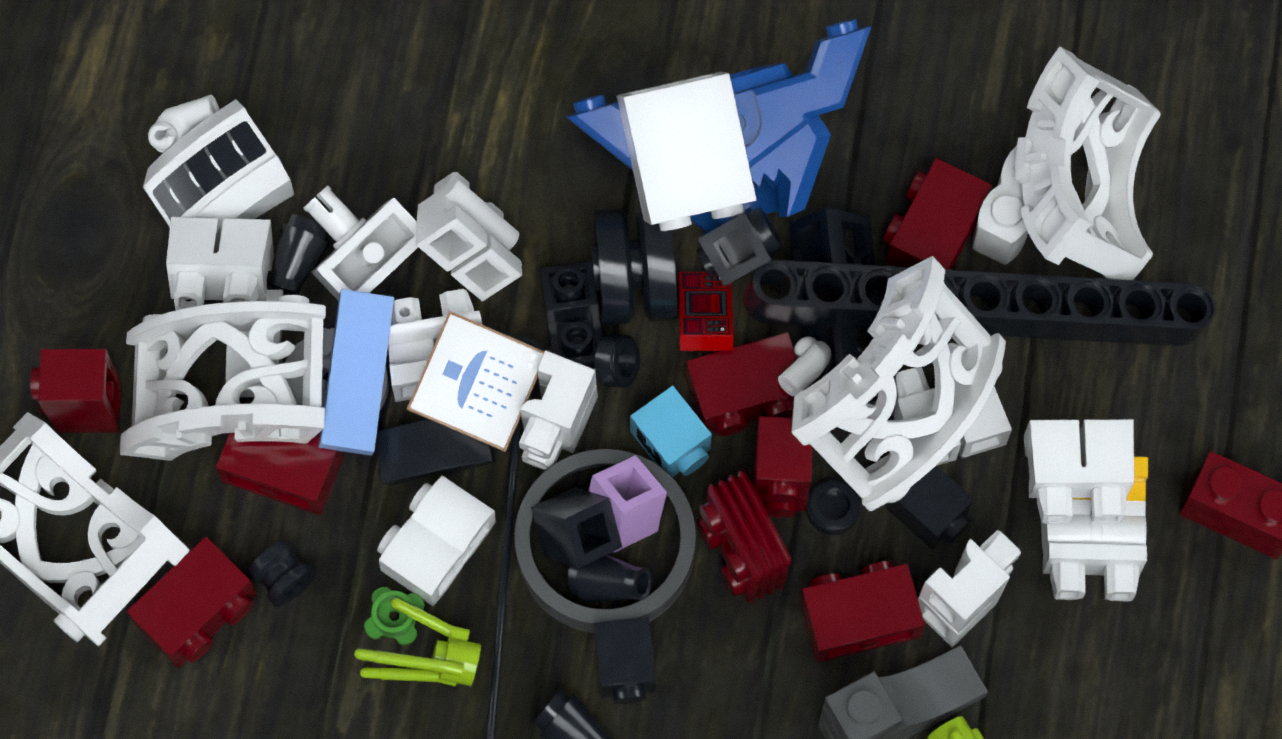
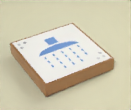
(476, 381)

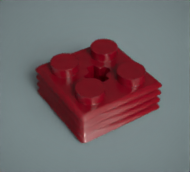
(746, 538)

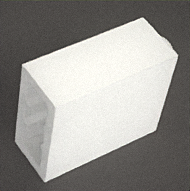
(687, 150)

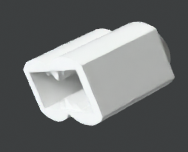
(999, 225)
(436, 539)

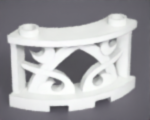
(1063, 118)
(913, 312)
(166, 433)
(136, 553)

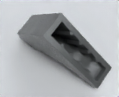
(902, 702)

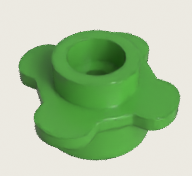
(381, 625)

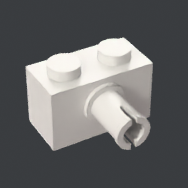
(363, 248)

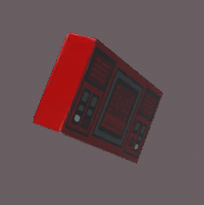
(705, 313)

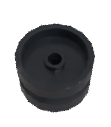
(633, 265)

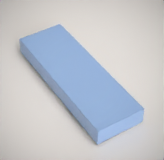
(356, 372)

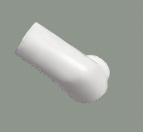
(179, 120)
(811, 361)

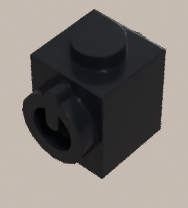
(739, 245)

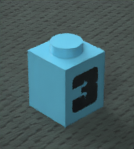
(671, 433)

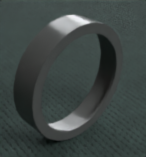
(585, 617)

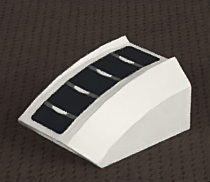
(219, 171)

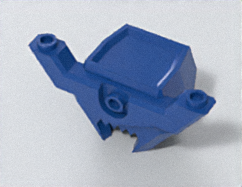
(775, 116)

